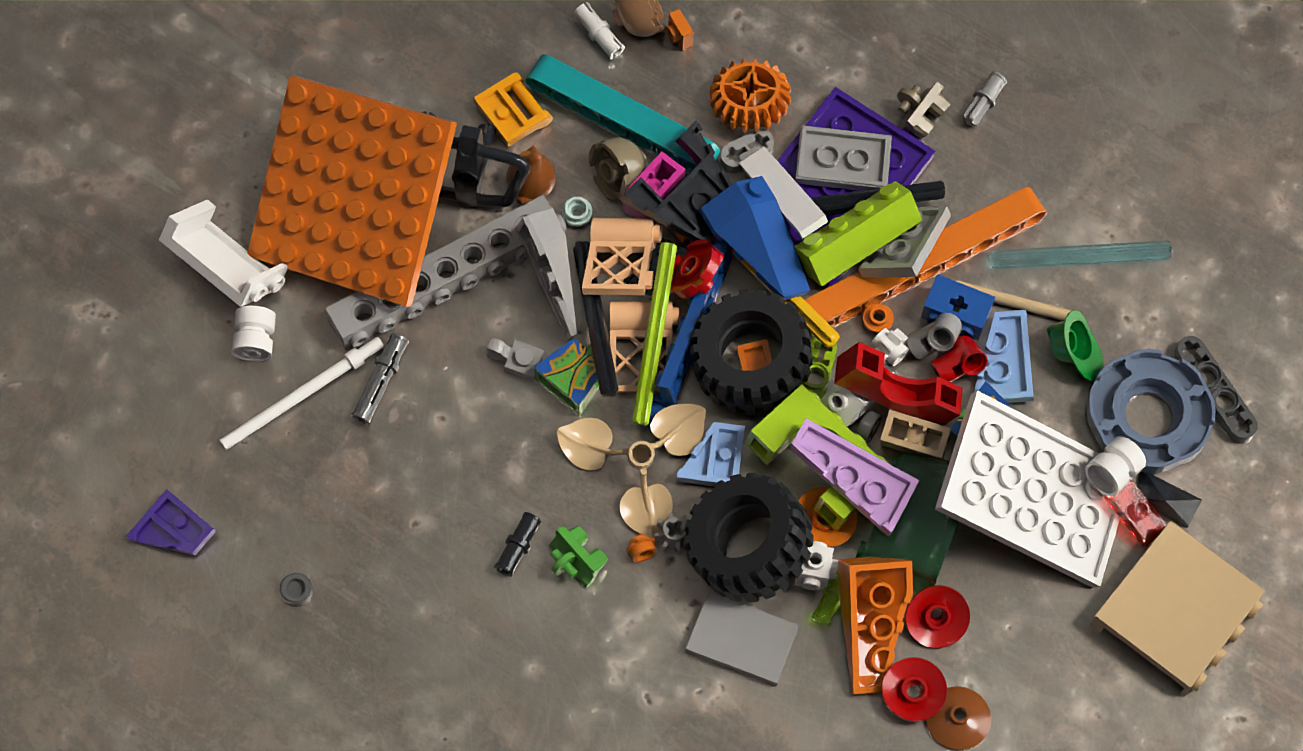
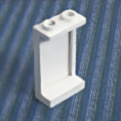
(218, 256)

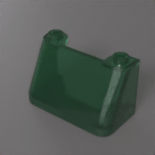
(921, 530)

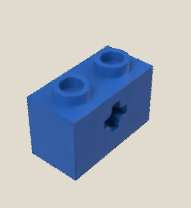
(948, 295)

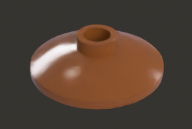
(964, 733)

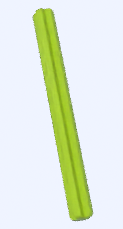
(654, 334)

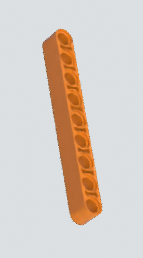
(953, 246)

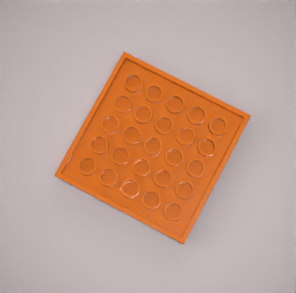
(351, 190)

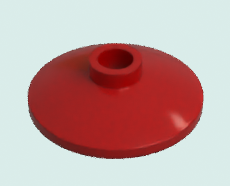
(942, 630)
(915, 674)

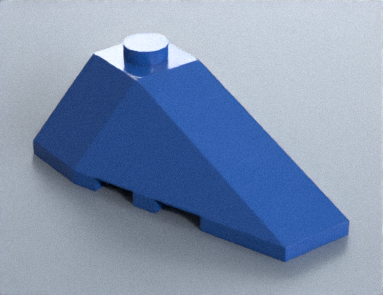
(754, 227)

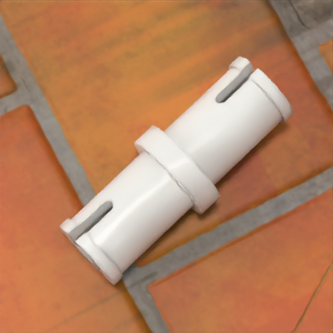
(599, 30)

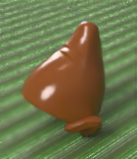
(540, 178)

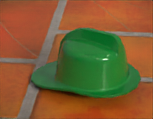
(1075, 344)

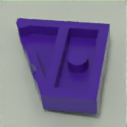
(172, 526)

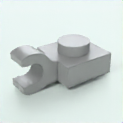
(519, 358)

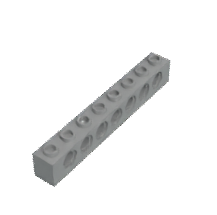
(438, 290)

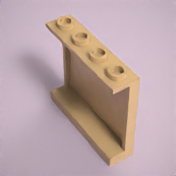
(1180, 607)

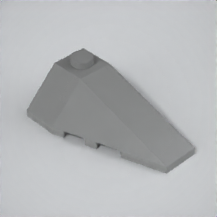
(547, 250)

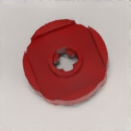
(695, 269)

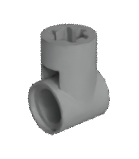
(930, 338)

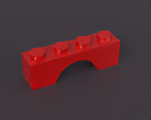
(864, 373)

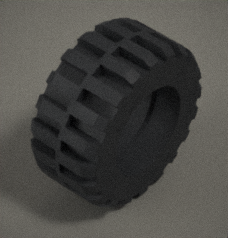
(744, 316)
(771, 563)

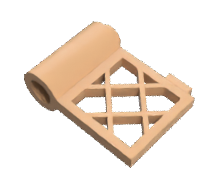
(621, 239)
(630, 322)

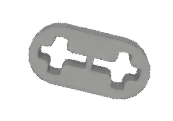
(743, 145)

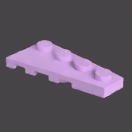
(860, 477)

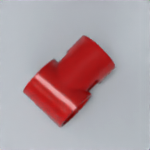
(961, 359)

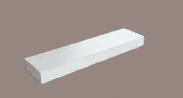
(793, 201)

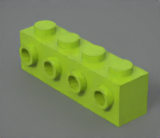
(858, 233)

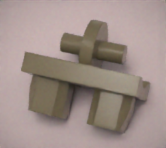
(929, 100)

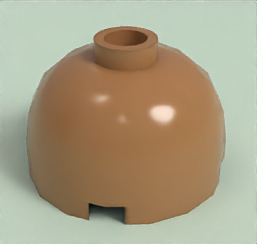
(639, 16)

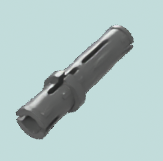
(385, 367)

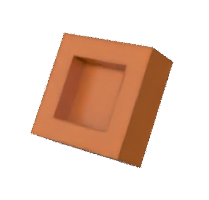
(679, 30)
(754, 355)

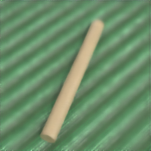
(1023, 303)

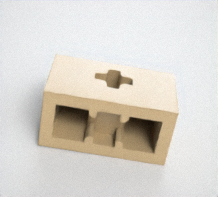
(915, 435)

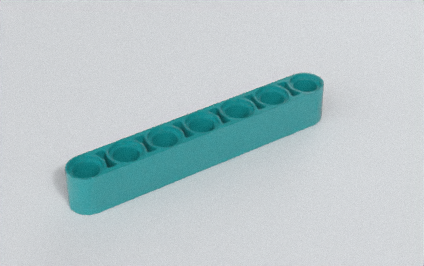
(610, 109)

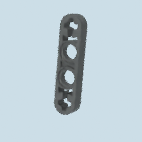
(1220, 387)

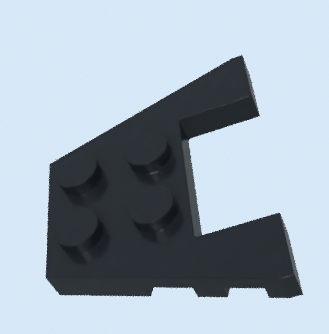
(682, 205)

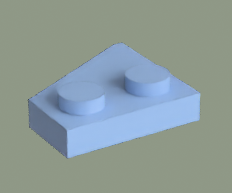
(715, 456)

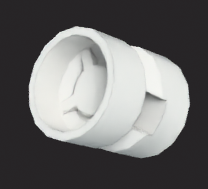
(253, 330)
(1115, 466)

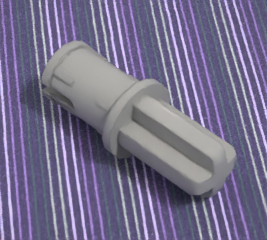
(984, 98)

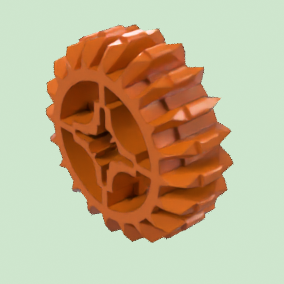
(765, 104)

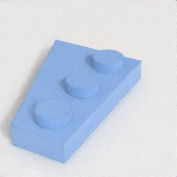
(1008, 357)

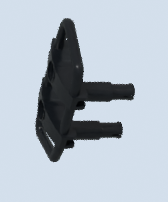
(471, 161)

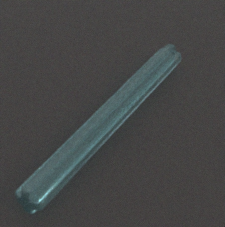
(1080, 254)

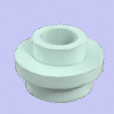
(573, 204)

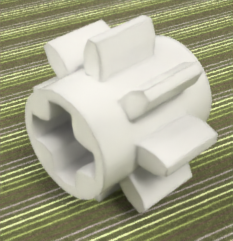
(892, 345)

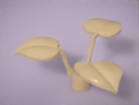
(677, 427)

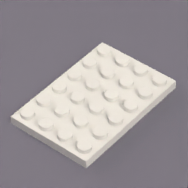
(1028, 490)

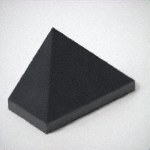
(1169, 499)

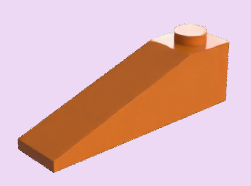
(873, 610)

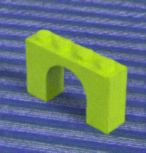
(779, 431)

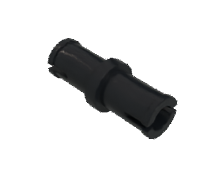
(517, 544)

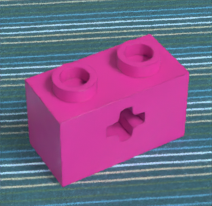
(662, 176)

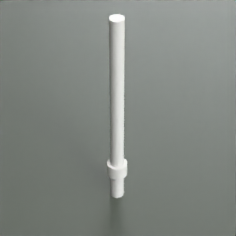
(353, 359)

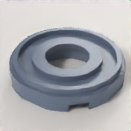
(1170, 380)

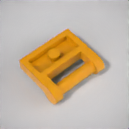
(504, 113)

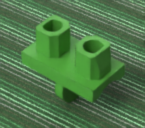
(573, 558)

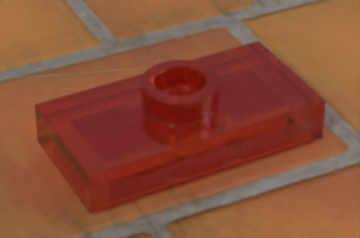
(1137, 513)

